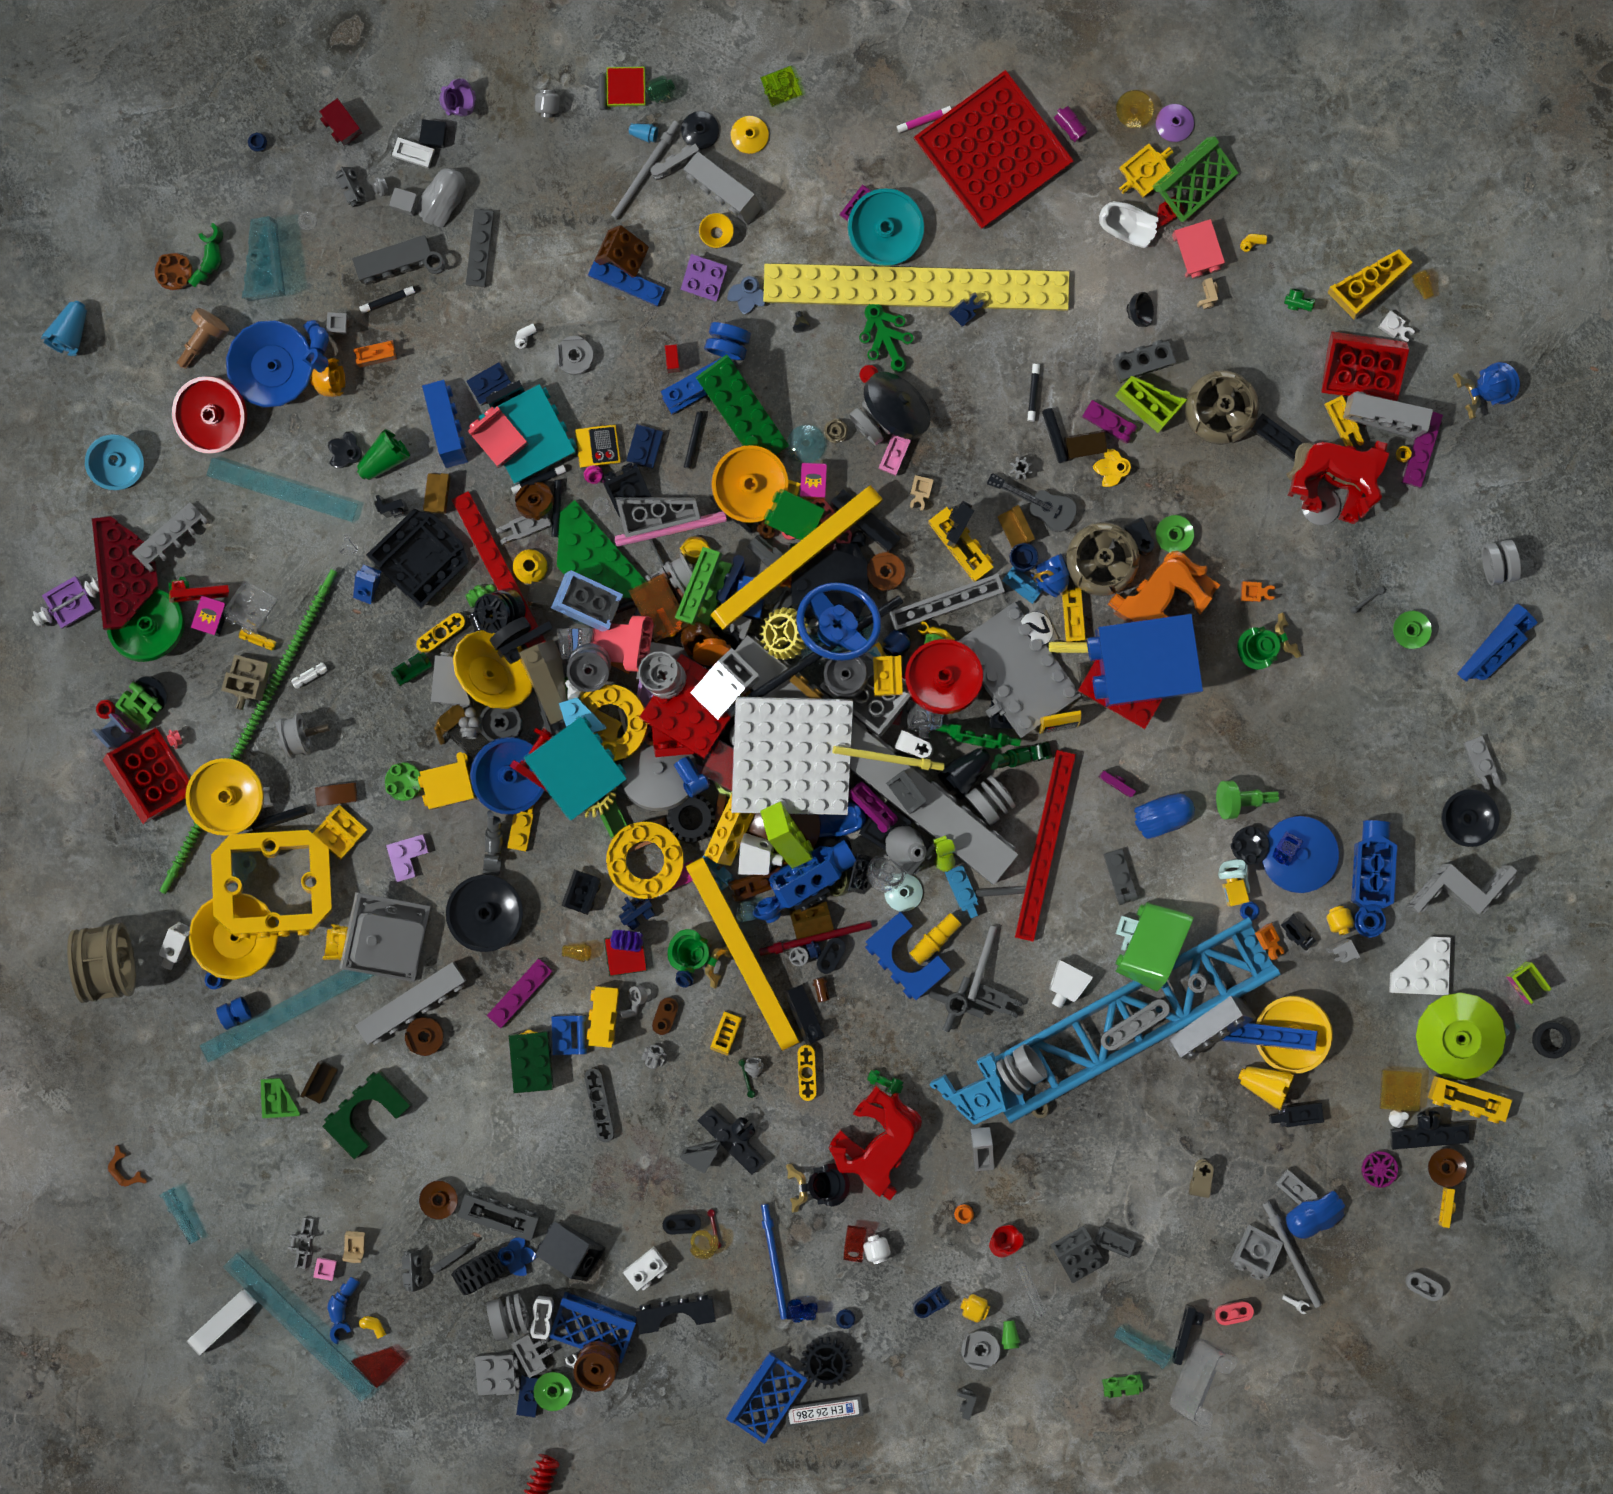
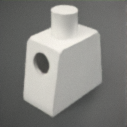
(757, 856)
(174, 945)
(1068, 983)

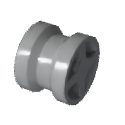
(800, 956)

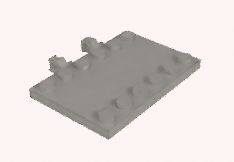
(1018, 671)

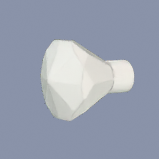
(572, 691)
(1398, 1118)

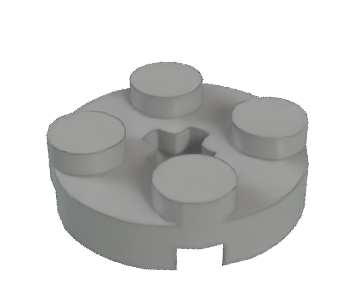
(571, 366)
(987, 1358)

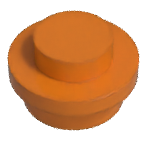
(963, 1214)

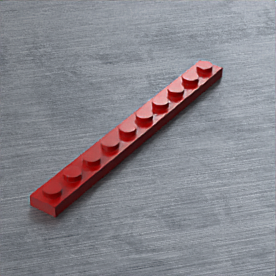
(489, 552)
(1044, 845)

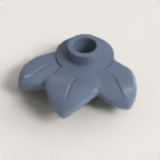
(745, 297)

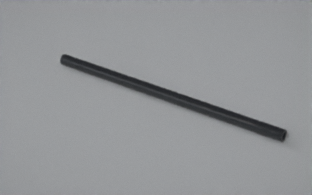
(813, 657)

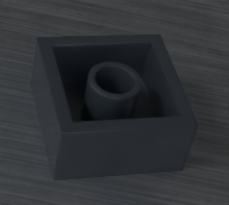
(433, 133)

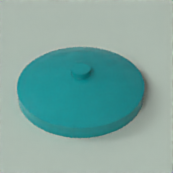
(885, 227)

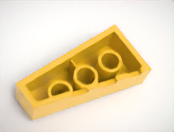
(1366, 286)

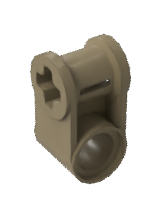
(1201, 1182)

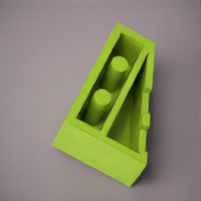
(1149, 403)
(785, 835)

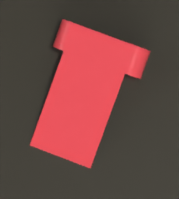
(627, 643)

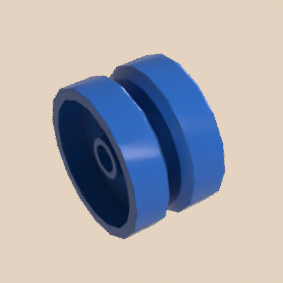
(727, 340)

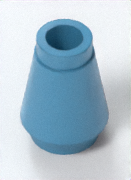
(645, 132)

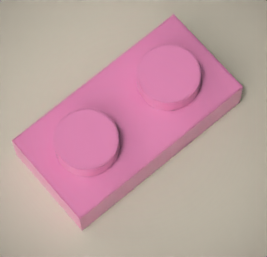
(894, 454)

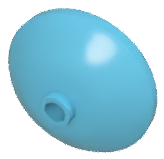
(114, 473)

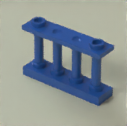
(684, 391)

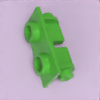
(1131, 1384)

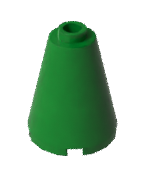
(382, 456)

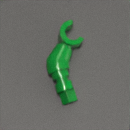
(212, 256)

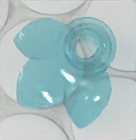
(238, 868)

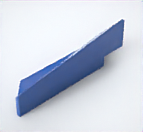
(1499, 645)

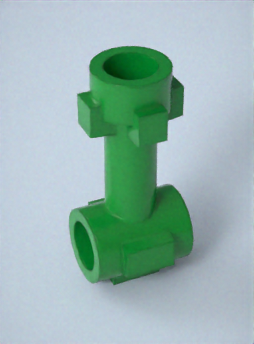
(894, 1086)

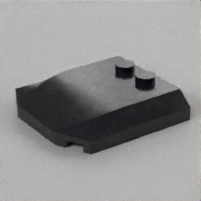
(419, 556)
(833, 564)

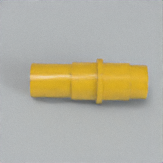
(935, 939)

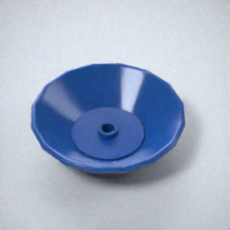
(254, 352)

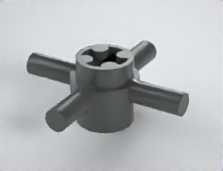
(947, 1000)

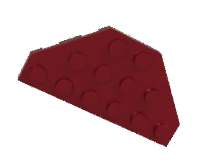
(121, 577)

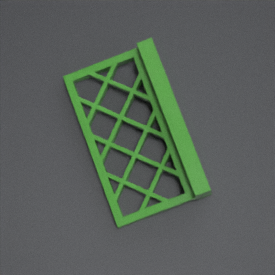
(1184, 167)

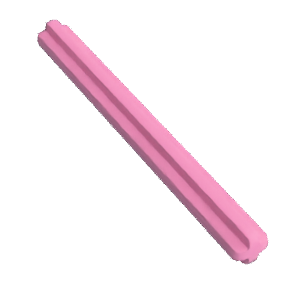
(705, 520)

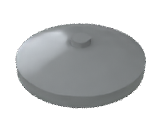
(654, 780)

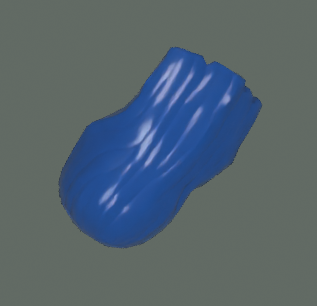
(1164, 815)
(843, 824)
(1315, 1216)

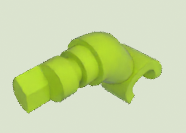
(945, 859)

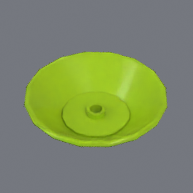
(1457, 1016)

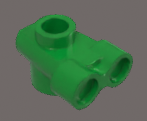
(1296, 300)

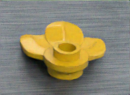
(1109, 468)

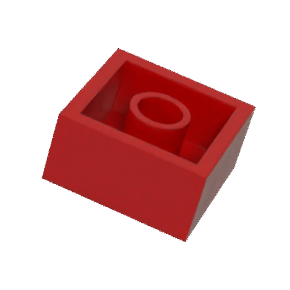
(672, 358)

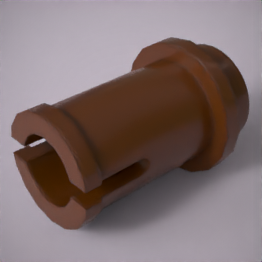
(821, 989)

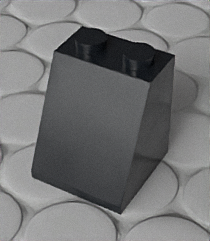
(570, 1251)

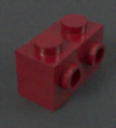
(340, 122)

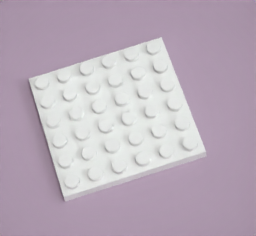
(788, 755)

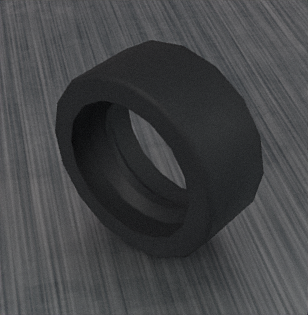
(1536, 1040)

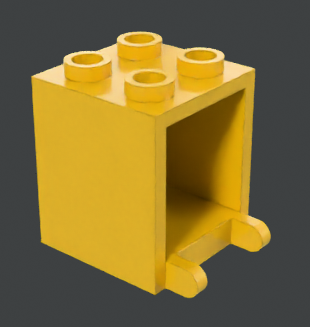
(447, 784)

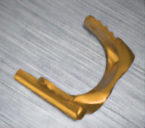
(447, 721)

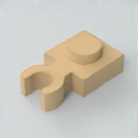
(920, 489)

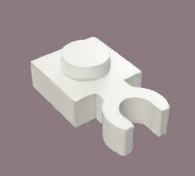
(1393, 325)

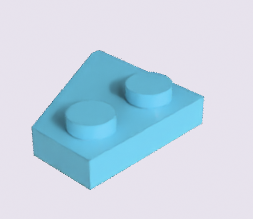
(574, 708)

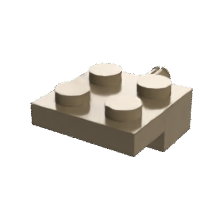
(246, 679)

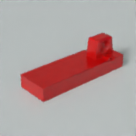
(181, 594)

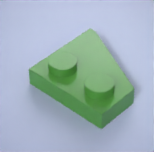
(276, 1099)

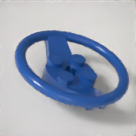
(831, 615)

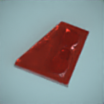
(379, 1364)

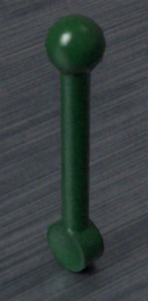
(750, 1093)

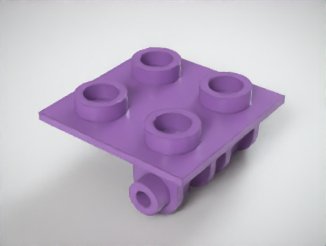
(704, 277)

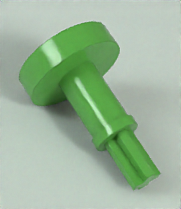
(1230, 799)

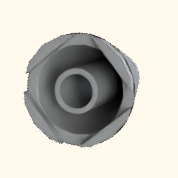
(905, 845)

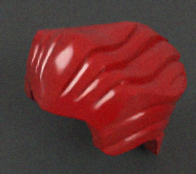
(1005, 1241)

